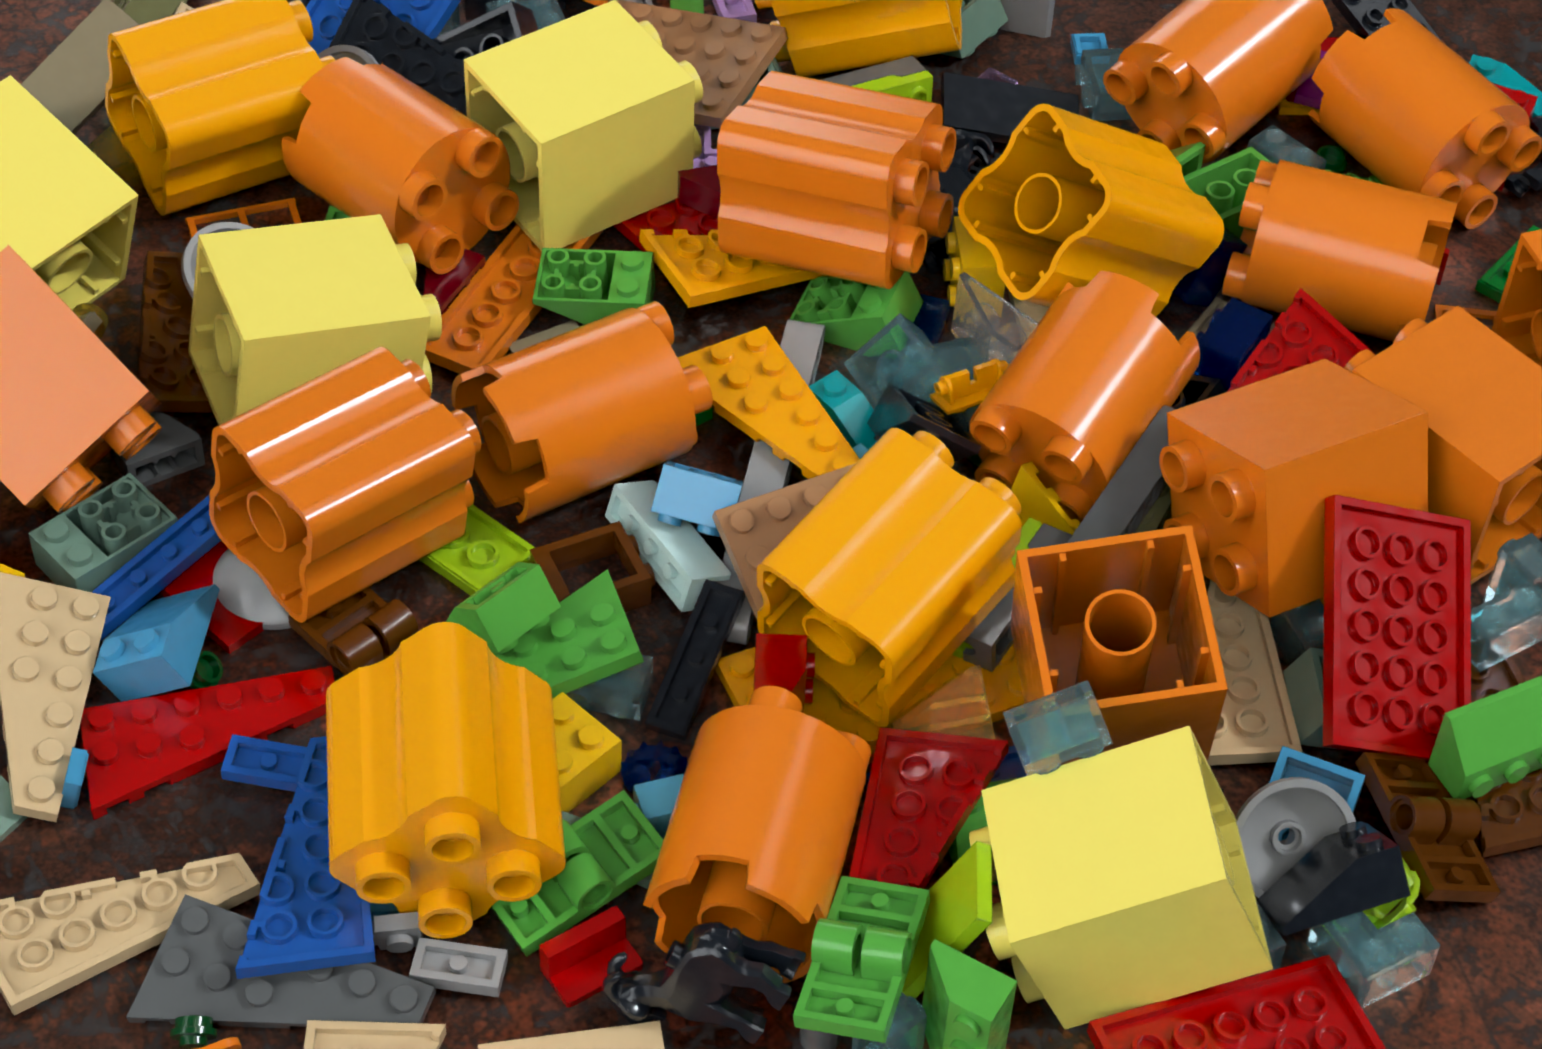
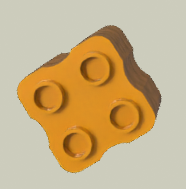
(863, 33)
(211, 97)
(1084, 202)
(892, 571)
(443, 780)

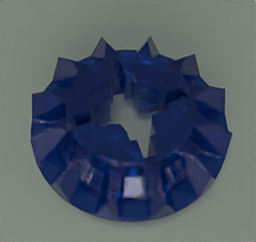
(637, 764)

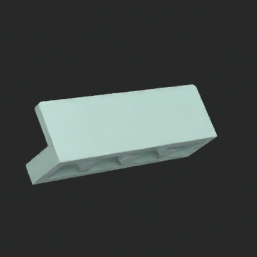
(675, 553)

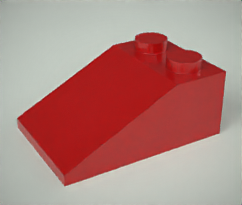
(785, 663)

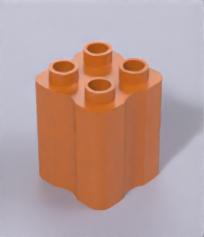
(833, 179)
(342, 481)

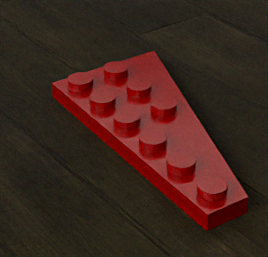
(1299, 338)

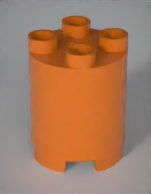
(1217, 68)
(1422, 116)
(401, 153)
(1344, 240)
(1083, 390)
(582, 410)
(760, 825)

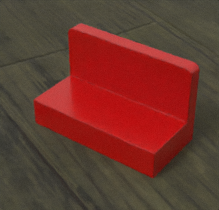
(579, 957)

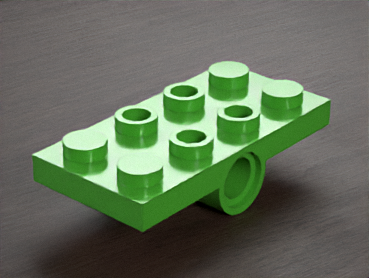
(603, 857)
(861, 959)

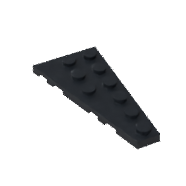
(404, 51)

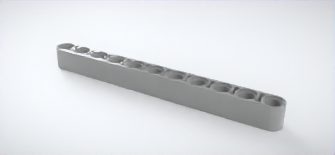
(765, 471)

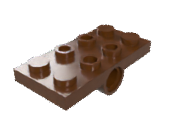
(358, 630)
(1430, 828)

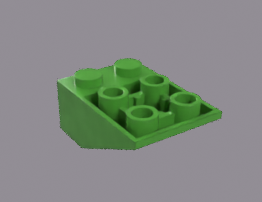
(593, 282)
(855, 310)
(508, 607)

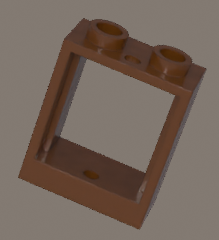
(593, 545)

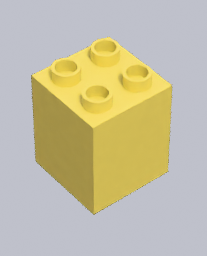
(588, 121)
(60, 202)
(301, 302)
(1121, 881)

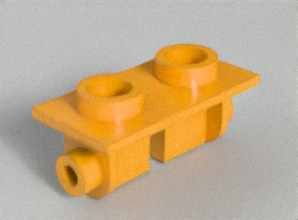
(957, 392)

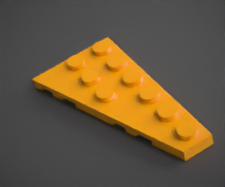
(706, 274)
(771, 402)

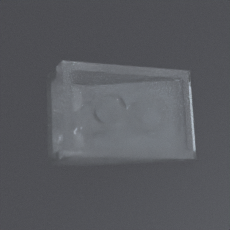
(989, 320)

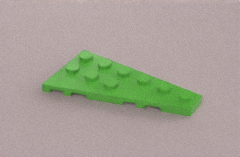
(581, 641)

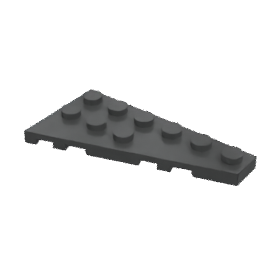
(198, 977)

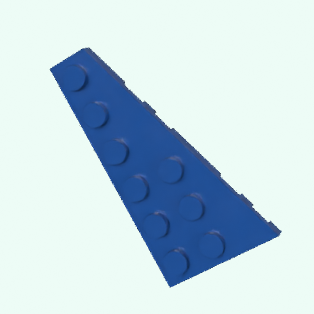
(303, 911)

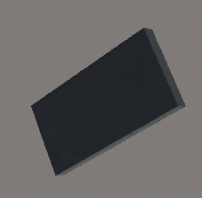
(993, 105)

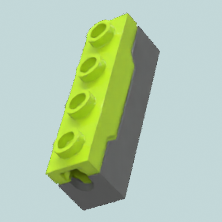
(898, 77)
(993, 635)

